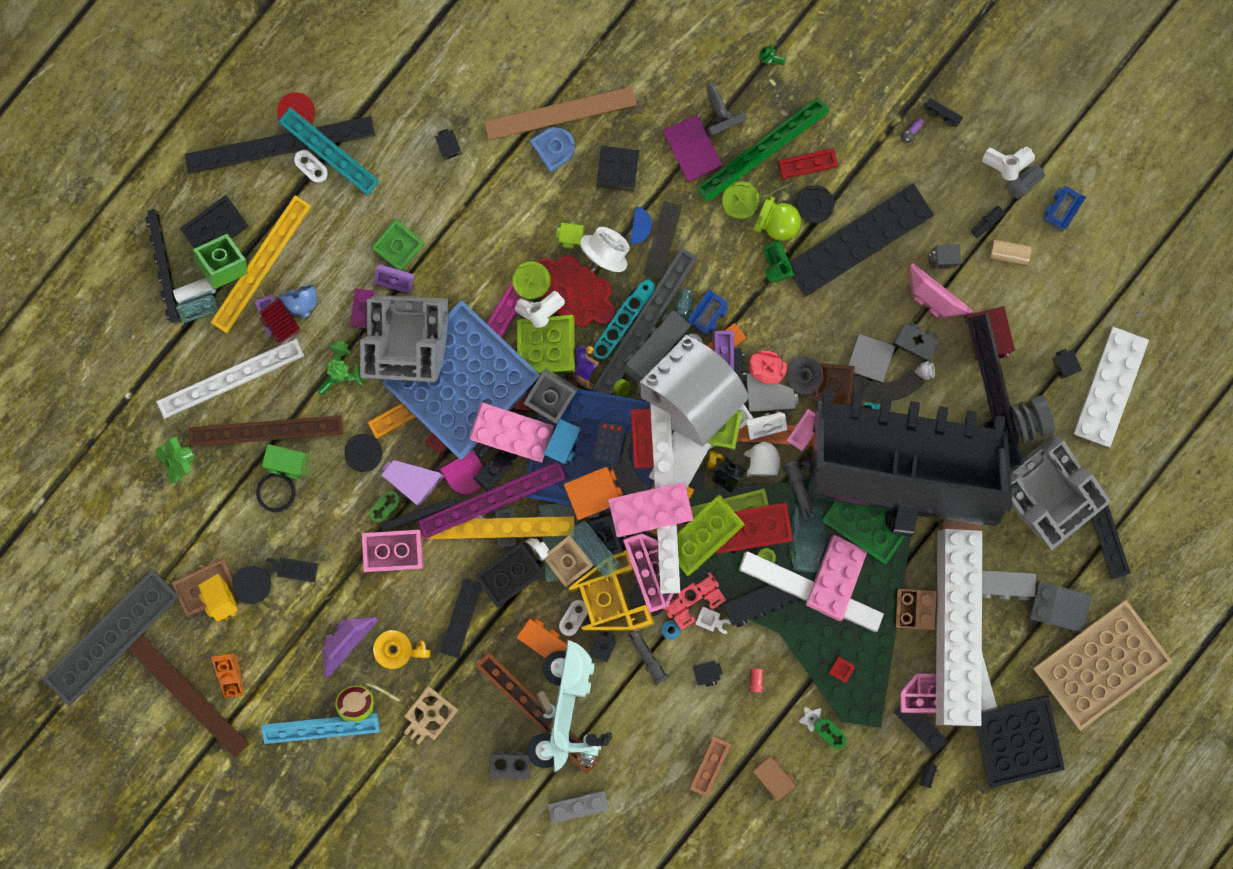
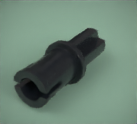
(987, 222)

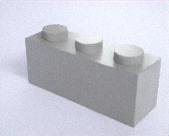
(1008, 584)
(578, 806)

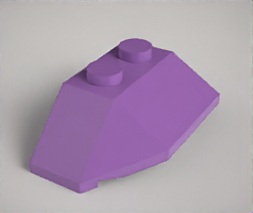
(343, 642)

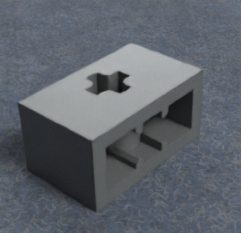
(922, 350)

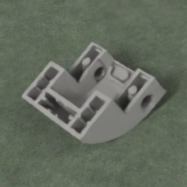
(404, 338)
(695, 389)
(1055, 492)

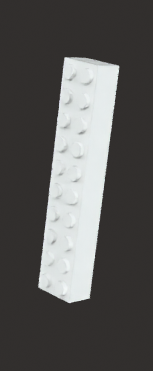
(959, 627)

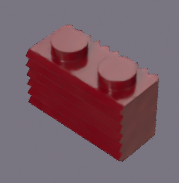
(280, 321)

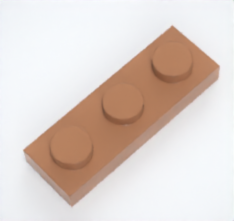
(710, 766)

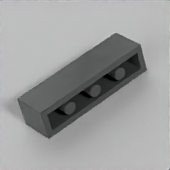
(657, 346)

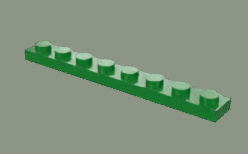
(762, 149)

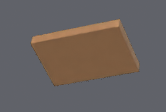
(188, 587)

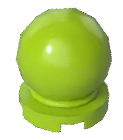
(779, 220)

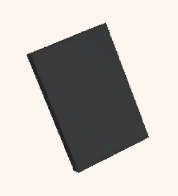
(214, 222)

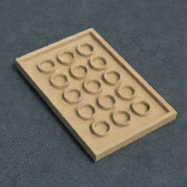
(1102, 665)

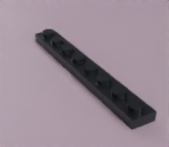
(994, 381)

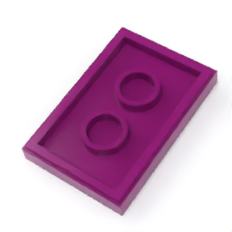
(692, 148)

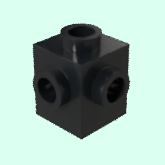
(727, 474)

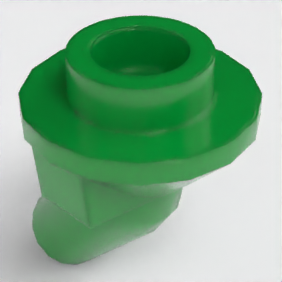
(767, 56)

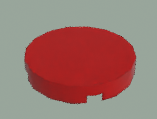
(298, 102)

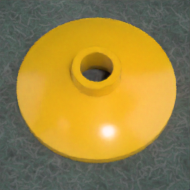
(385, 656)

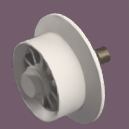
(606, 249)

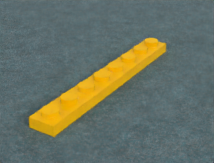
(261, 264)
(510, 528)

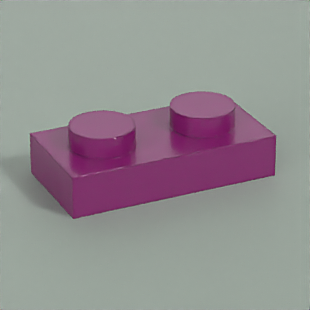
(359, 310)

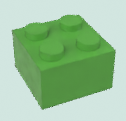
(220, 261)
(285, 460)

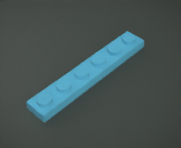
(318, 729)

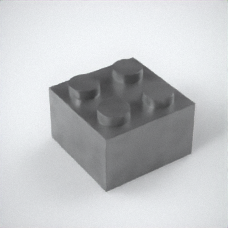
(550, 395)

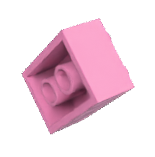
(392, 550)

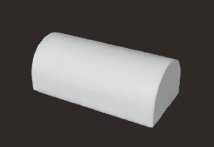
(193, 290)

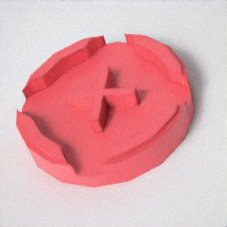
(767, 367)

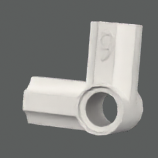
(1010, 164)
(539, 312)

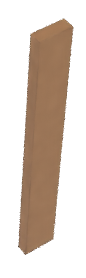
(560, 113)

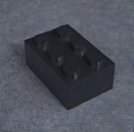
(509, 574)

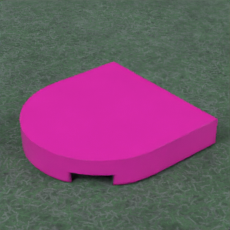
(461, 473)

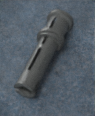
(797, 481)
(652, 665)

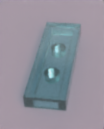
(594, 549)

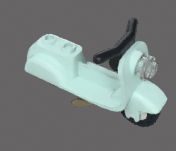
(570, 673)

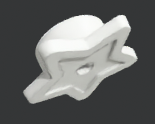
(808, 714)

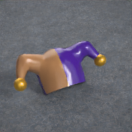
(583, 367)

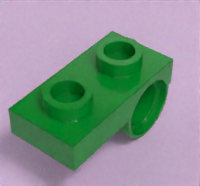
(779, 266)

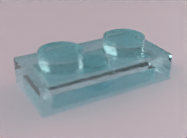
(197, 307)

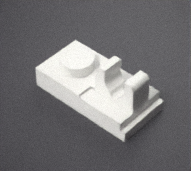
(766, 425)

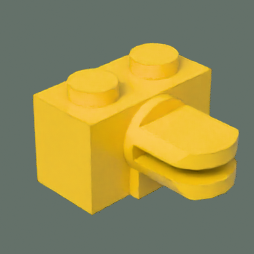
(217, 598)

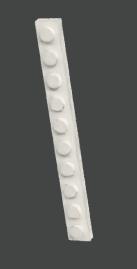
(663, 477)

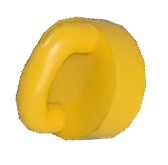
(711, 456)
(420, 651)

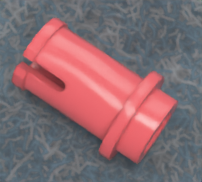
(756, 680)

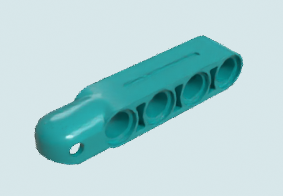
(640, 295)

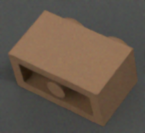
(774, 777)

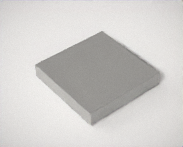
(871, 357)

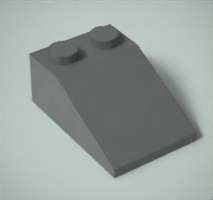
(1059, 606)

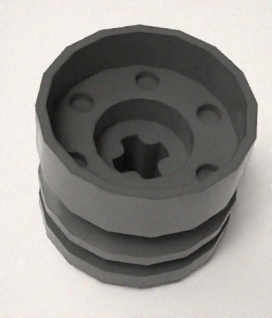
(1037, 418)

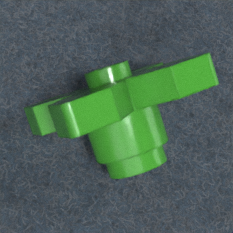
(175, 459)

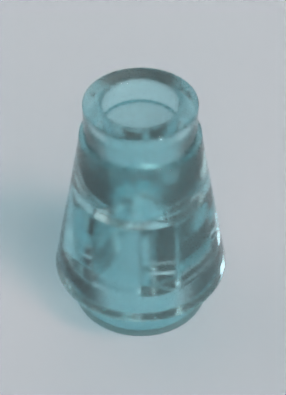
(684, 303)

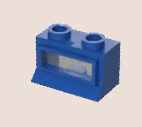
(1063, 208)
(708, 312)

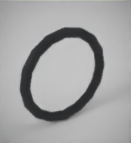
(276, 509)

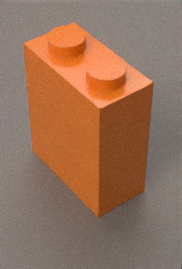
(591, 492)

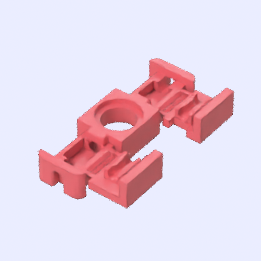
(704, 587)

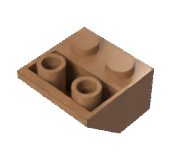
(916, 609)

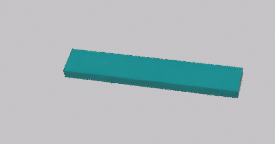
(328, 151)

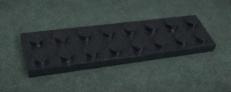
(860, 240)

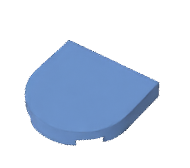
(554, 147)

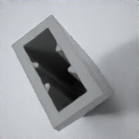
(769, 396)

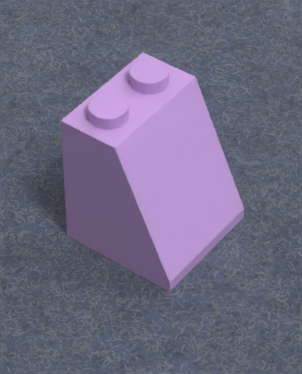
(412, 480)

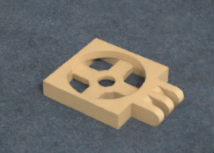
(419, 727)

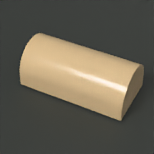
(1010, 252)

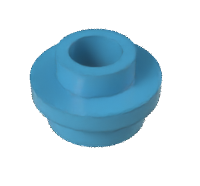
(665, 630)

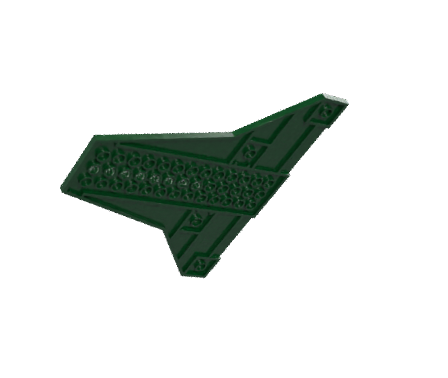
(809, 633)

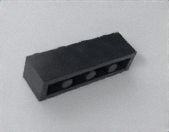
(756, 603)

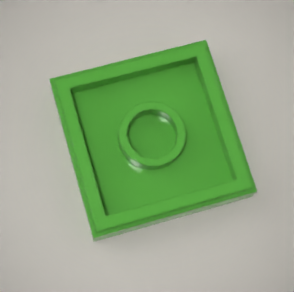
(398, 245)

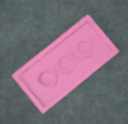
(511, 432)
(650, 509)
(836, 578)

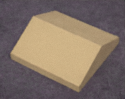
(568, 561)

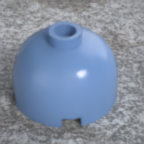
(300, 301)

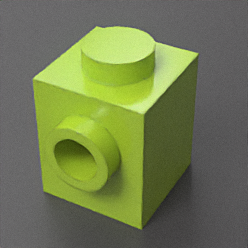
(569, 235)

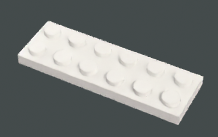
(1110, 387)

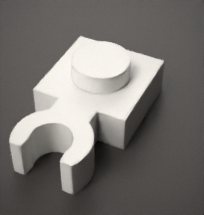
(710, 619)

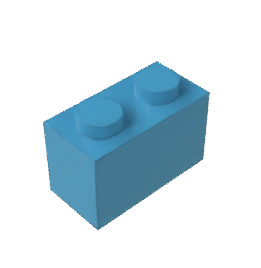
(563, 442)

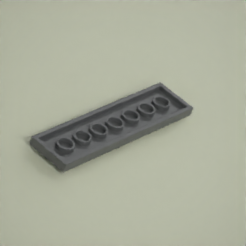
(111, 637)

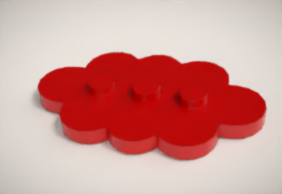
(583, 292)

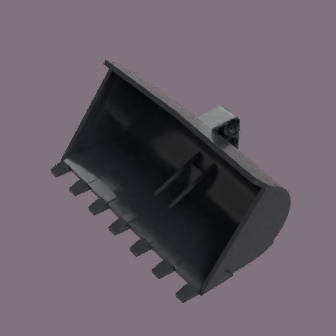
(910, 463)

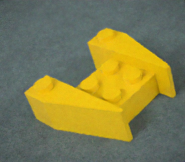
(607, 602)

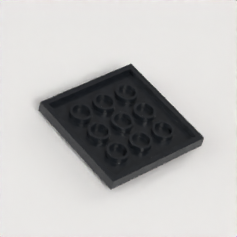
(1019, 741)

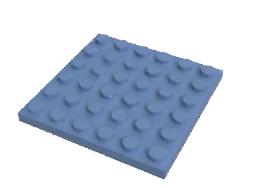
(474, 370)

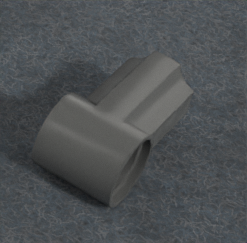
(1024, 183)

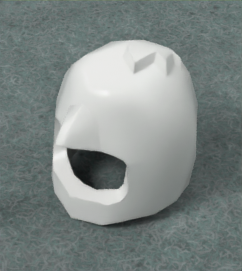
(764, 460)

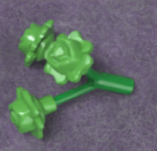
(338, 370)

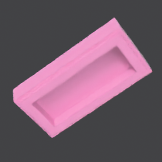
(803, 431)

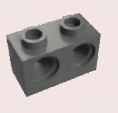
(945, 256)
(510, 770)

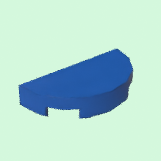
(641, 226)

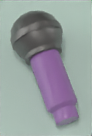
(907, 135)

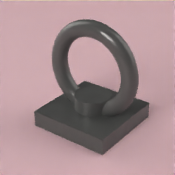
(724, 119)

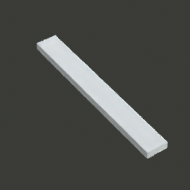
(230, 378)
(801, 587)

